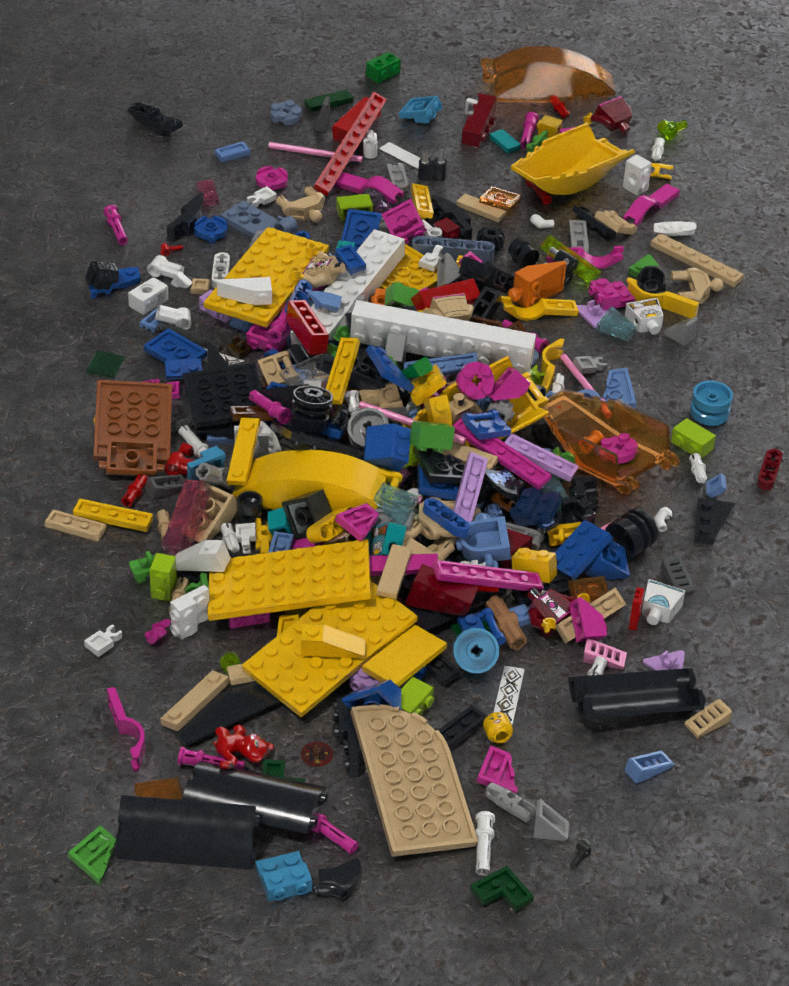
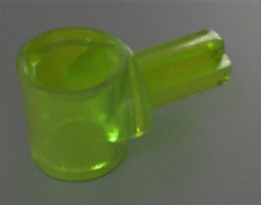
(670, 128)

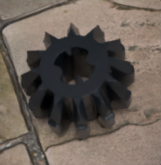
(492, 235)

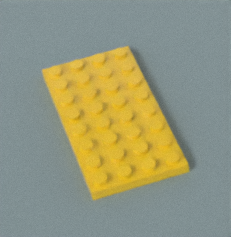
(271, 257)
(291, 580)
(307, 680)

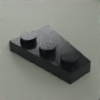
(710, 519)

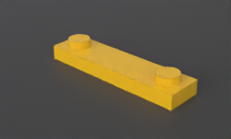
(422, 200)
(342, 368)
(243, 451)
(113, 515)

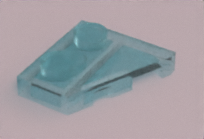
(616, 325)
(395, 502)

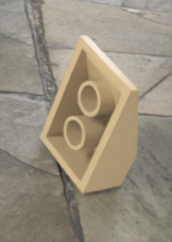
(218, 510)

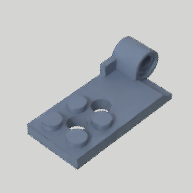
(251, 219)

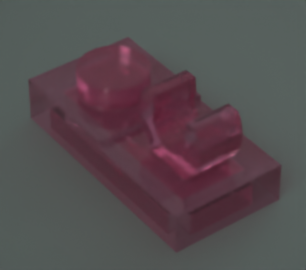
(209, 190)

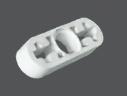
(220, 266)

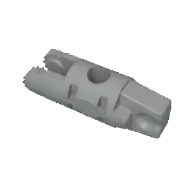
(510, 802)

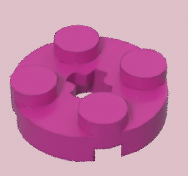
(272, 178)
(485, 377)
(621, 445)

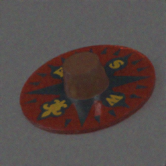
(316, 754)

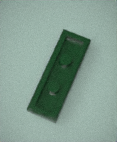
(336, 99)

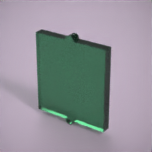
(105, 364)

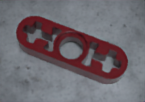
(768, 463)

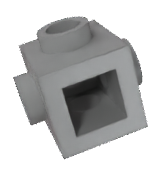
(504, 409)

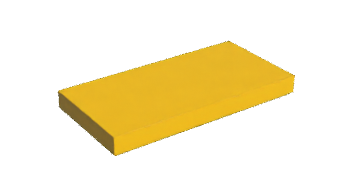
(404, 656)

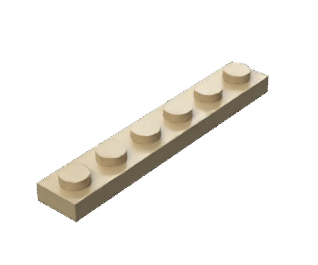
(697, 260)

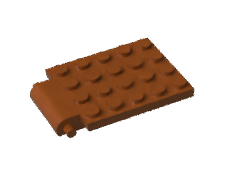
(132, 427)

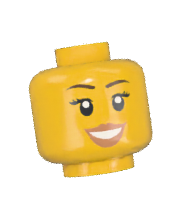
(498, 727)

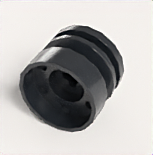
(311, 409)
(633, 531)

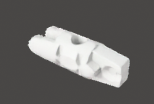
(676, 228)

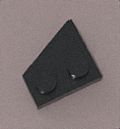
(220, 430)

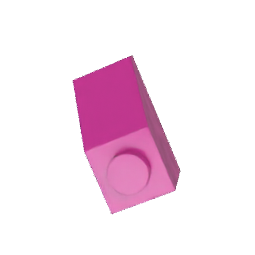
(509, 385)
(587, 621)

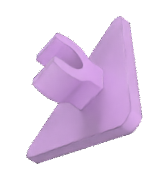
(591, 312)
(666, 661)

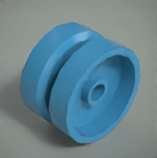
(711, 403)
(487, 647)

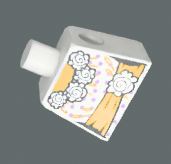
(645, 315)

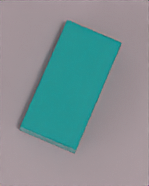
(505, 141)

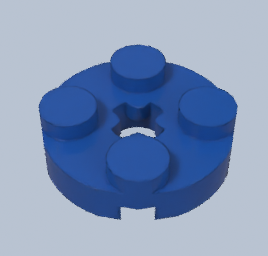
(211, 228)

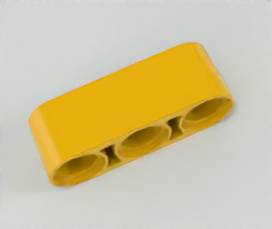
(326, 528)

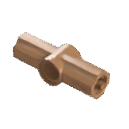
(507, 622)

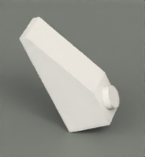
(247, 290)
(204, 556)

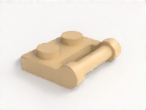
(615, 222)
(271, 369)

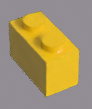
(536, 561)

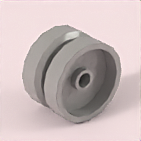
(360, 421)

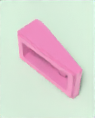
(594, 649)

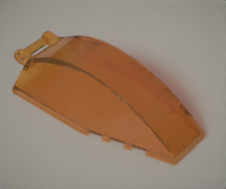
(545, 71)

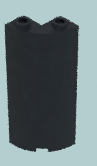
(636, 693)
(277, 799)
(186, 832)

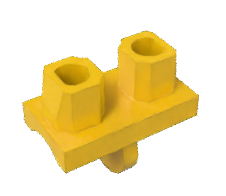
(559, 534)

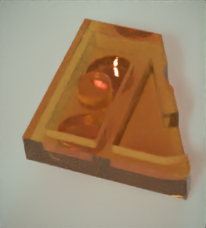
(594, 587)

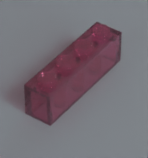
(186, 517)

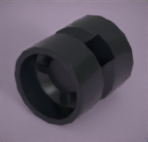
(523, 252)
(249, 507)

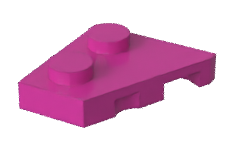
(358, 520)
(497, 769)

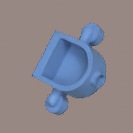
(486, 540)

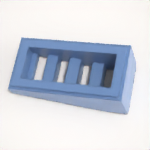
(646, 766)

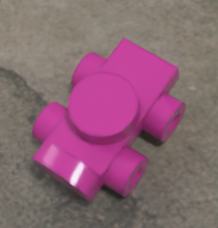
(158, 631)

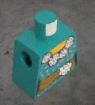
(384, 536)

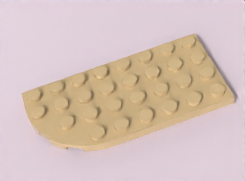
(413, 781)

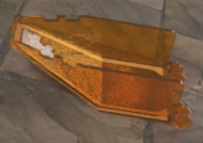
(577, 416)

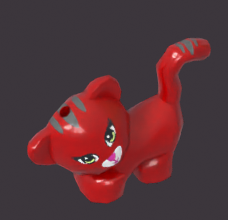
(250, 746)

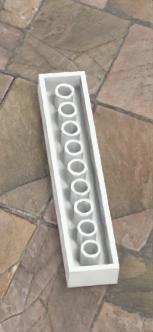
(381, 255)
(441, 335)

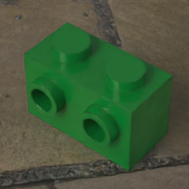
(383, 67)

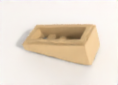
(718, 709)

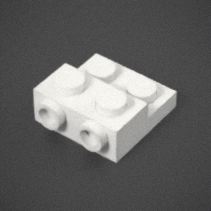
(189, 612)

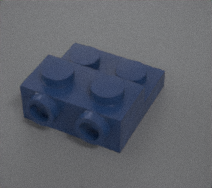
(535, 507)

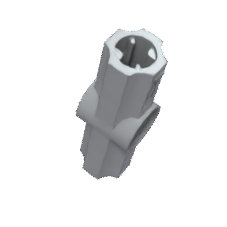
(214, 475)

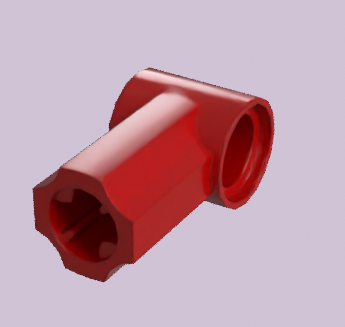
(177, 464)

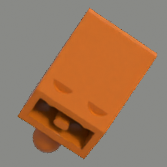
(537, 282)

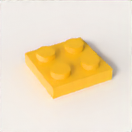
(427, 385)

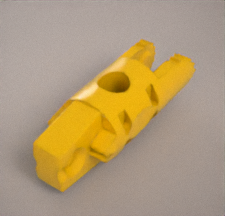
(656, 173)
(263, 537)

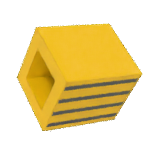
(549, 124)

